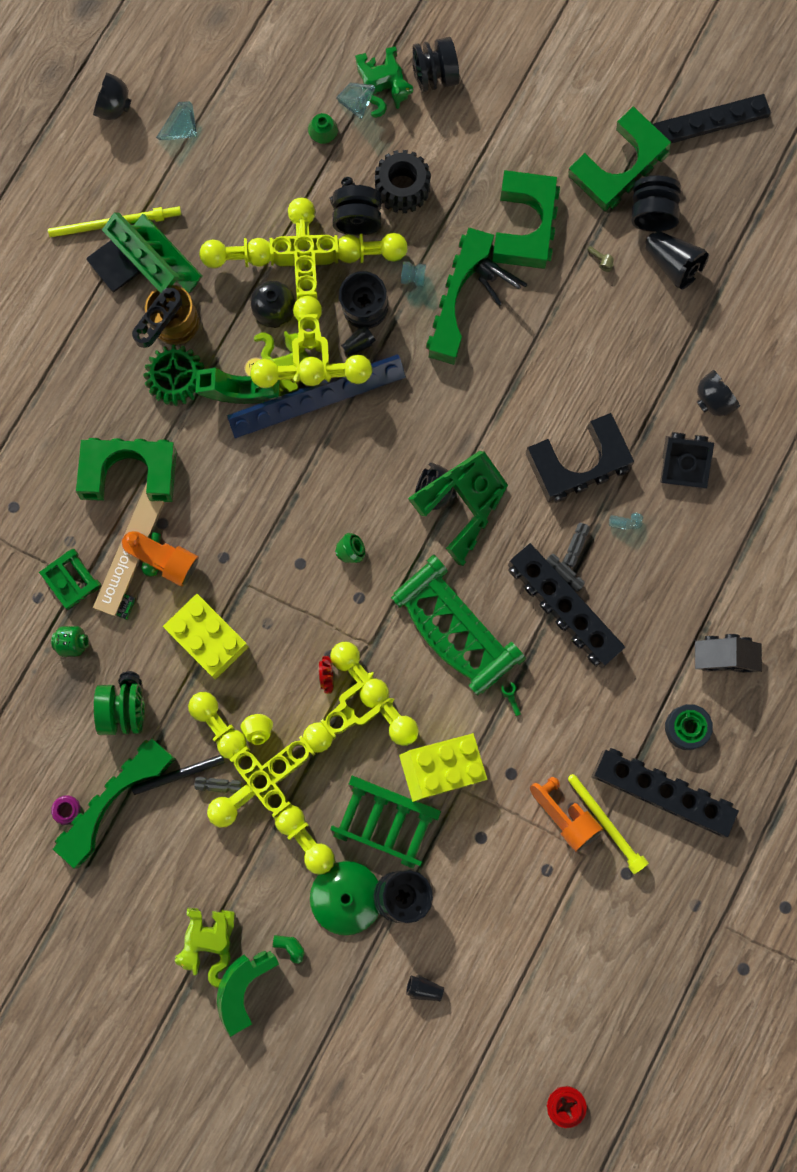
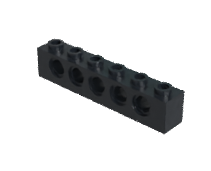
(531, 558)
(719, 824)

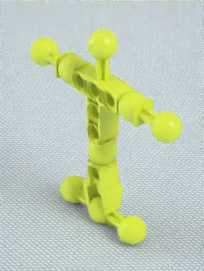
(307, 308)
(316, 738)

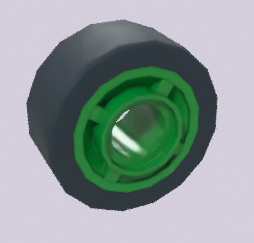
(702, 727)

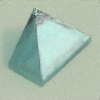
(356, 97)
(180, 123)

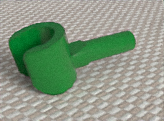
(511, 698)

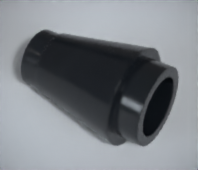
(358, 341)
(424, 989)

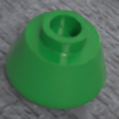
(322, 128)
(350, 548)

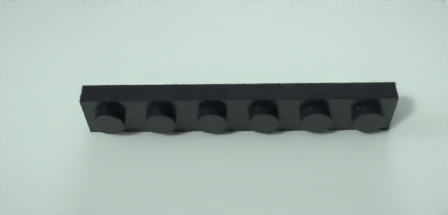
(714, 119)

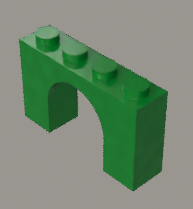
(608, 188)
(539, 193)
(99, 455)

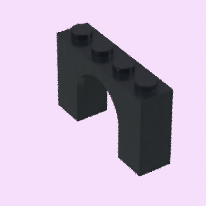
(558, 481)

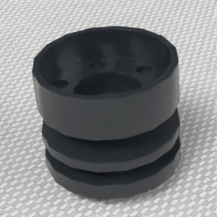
(435, 64)
(656, 203)
(356, 290)
(416, 898)

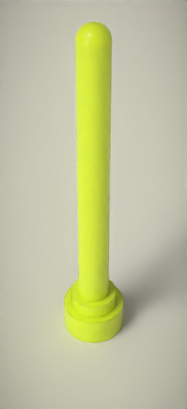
(634, 860)

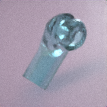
(626, 523)

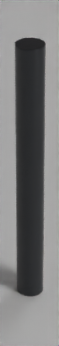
(178, 774)

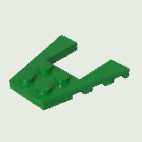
(480, 489)

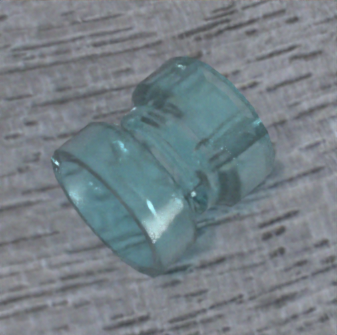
(414, 274)

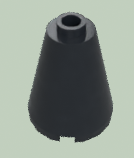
(676, 257)

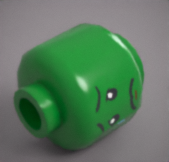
(69, 641)

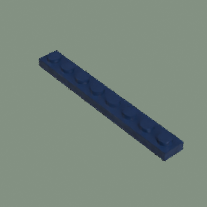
(312, 398)

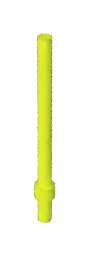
(157, 214)

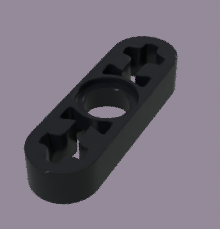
(142, 327)

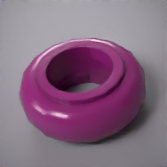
(55, 809)

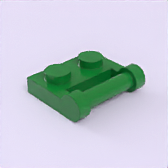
(64, 584)

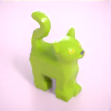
(286, 386)
(209, 939)

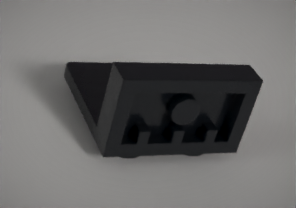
(112, 266)

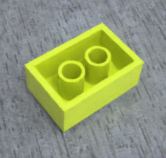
(206, 636)
(442, 767)

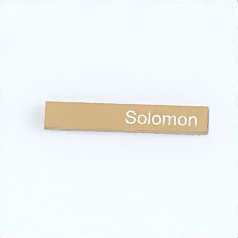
(124, 564)

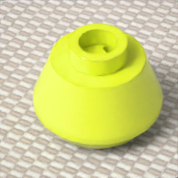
(257, 728)

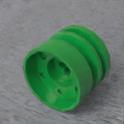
(116, 709)

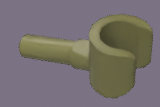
(606, 260)

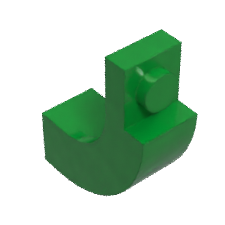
(231, 388)
(233, 987)

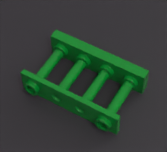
(152, 252)
(381, 798)

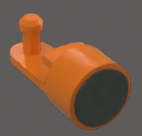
(175, 563)
(576, 833)

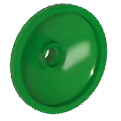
(326, 902)

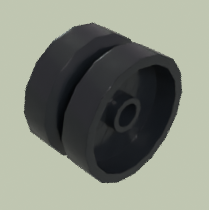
(356, 210)

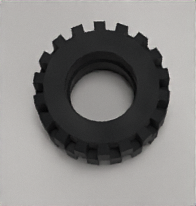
(403, 165)

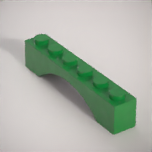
(447, 337)
(81, 839)

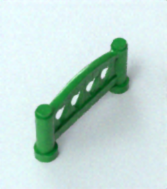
(496, 658)

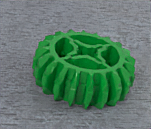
(156, 374)

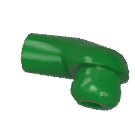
(292, 946)

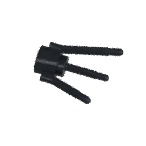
(490, 271)

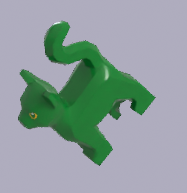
(383, 78)

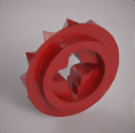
(326, 674)
(578, 1109)

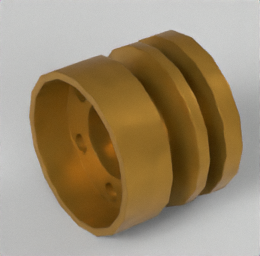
(180, 329)

